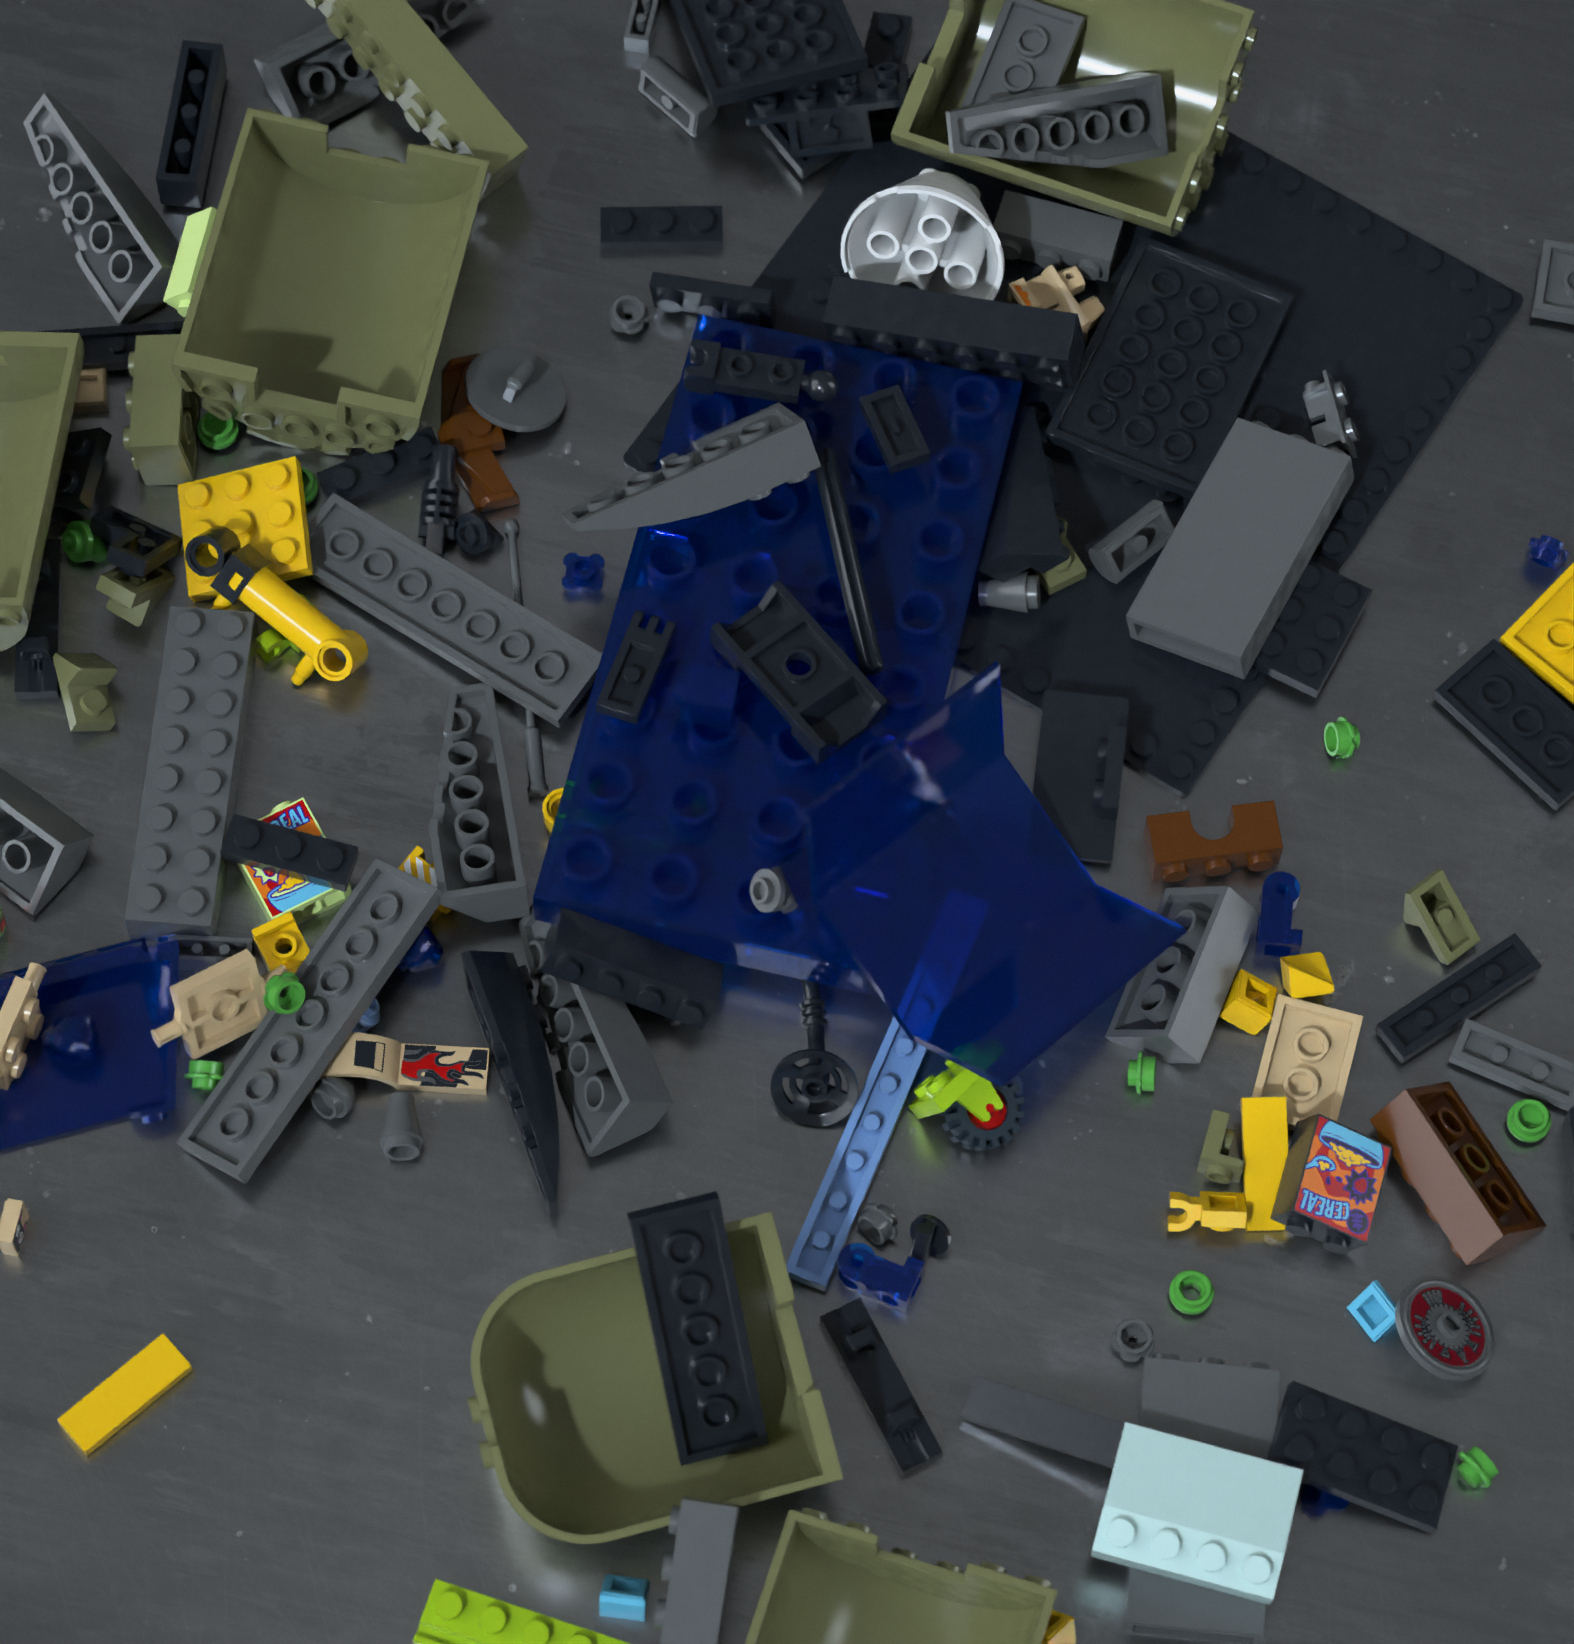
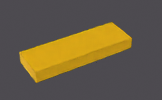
(1264, 1157)
(124, 1394)

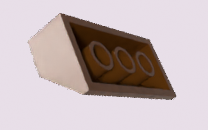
(1456, 1172)

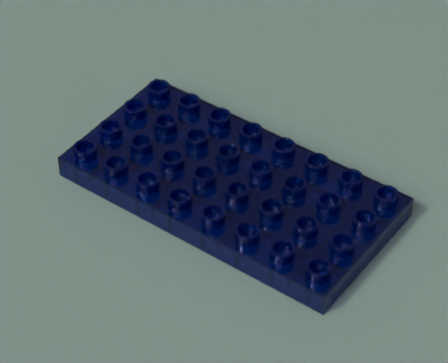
(681, 815)

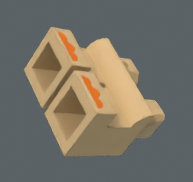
(1056, 292)

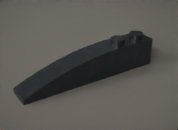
(520, 1057)

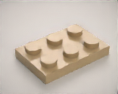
(1307, 1058)

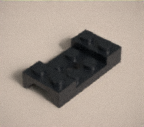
(823, 706)

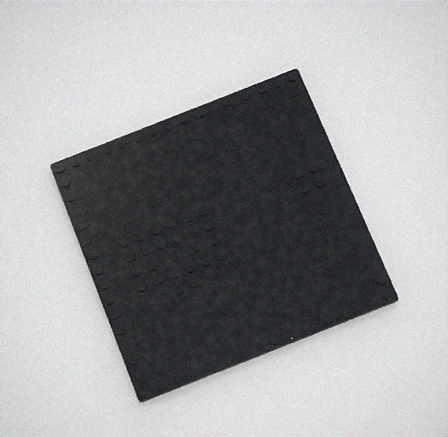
(1367, 306)

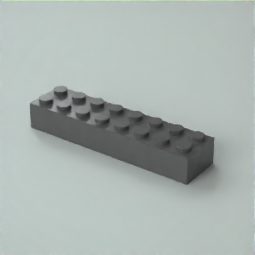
(192, 773)

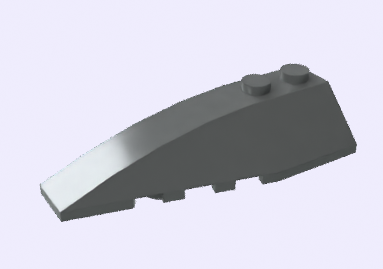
(321, 78)
(723, 470)

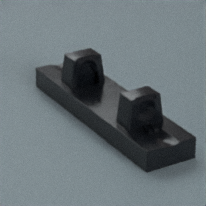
(35, 651)
(881, 1387)

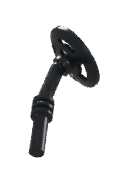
(816, 1073)

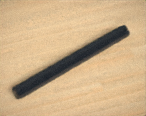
(848, 563)

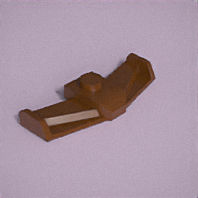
(475, 441)

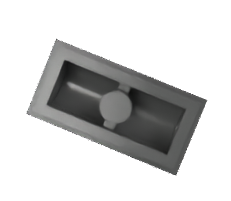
(676, 96)
(1132, 542)

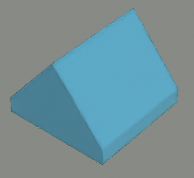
(1374, 1311)
(624, 1597)

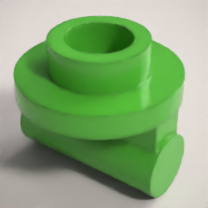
(82, 544)

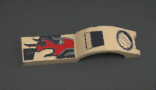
(412, 1065)

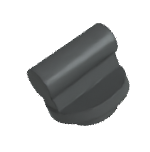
(771, 891)

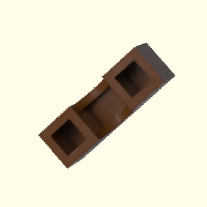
(1179, 851)

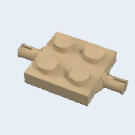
(217, 1005)
(19, 1023)

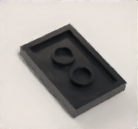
(1312, 629)

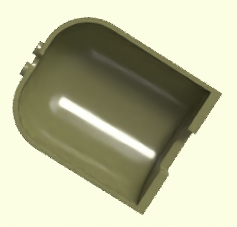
(582, 1408)

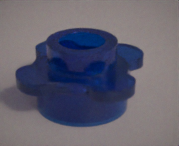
(1547, 552)
(583, 583)

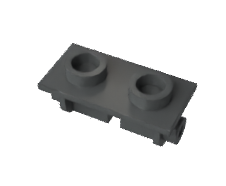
(1328, 402)

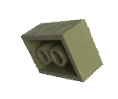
(162, 414)

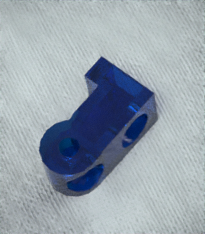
(1274, 922)
(879, 1278)

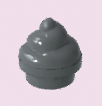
(333, 1097)

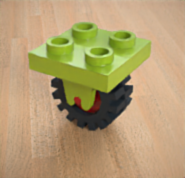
(973, 1107)

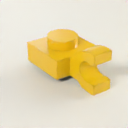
(1213, 1209)

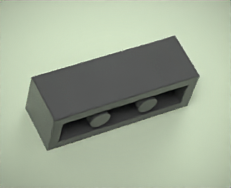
(641, 25)
(202, 952)

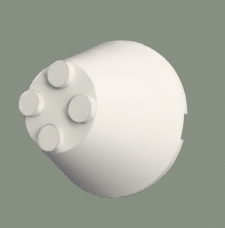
(925, 237)

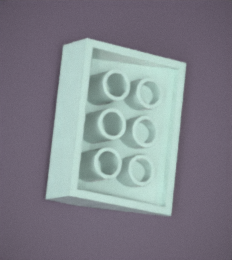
(1197, 1513)

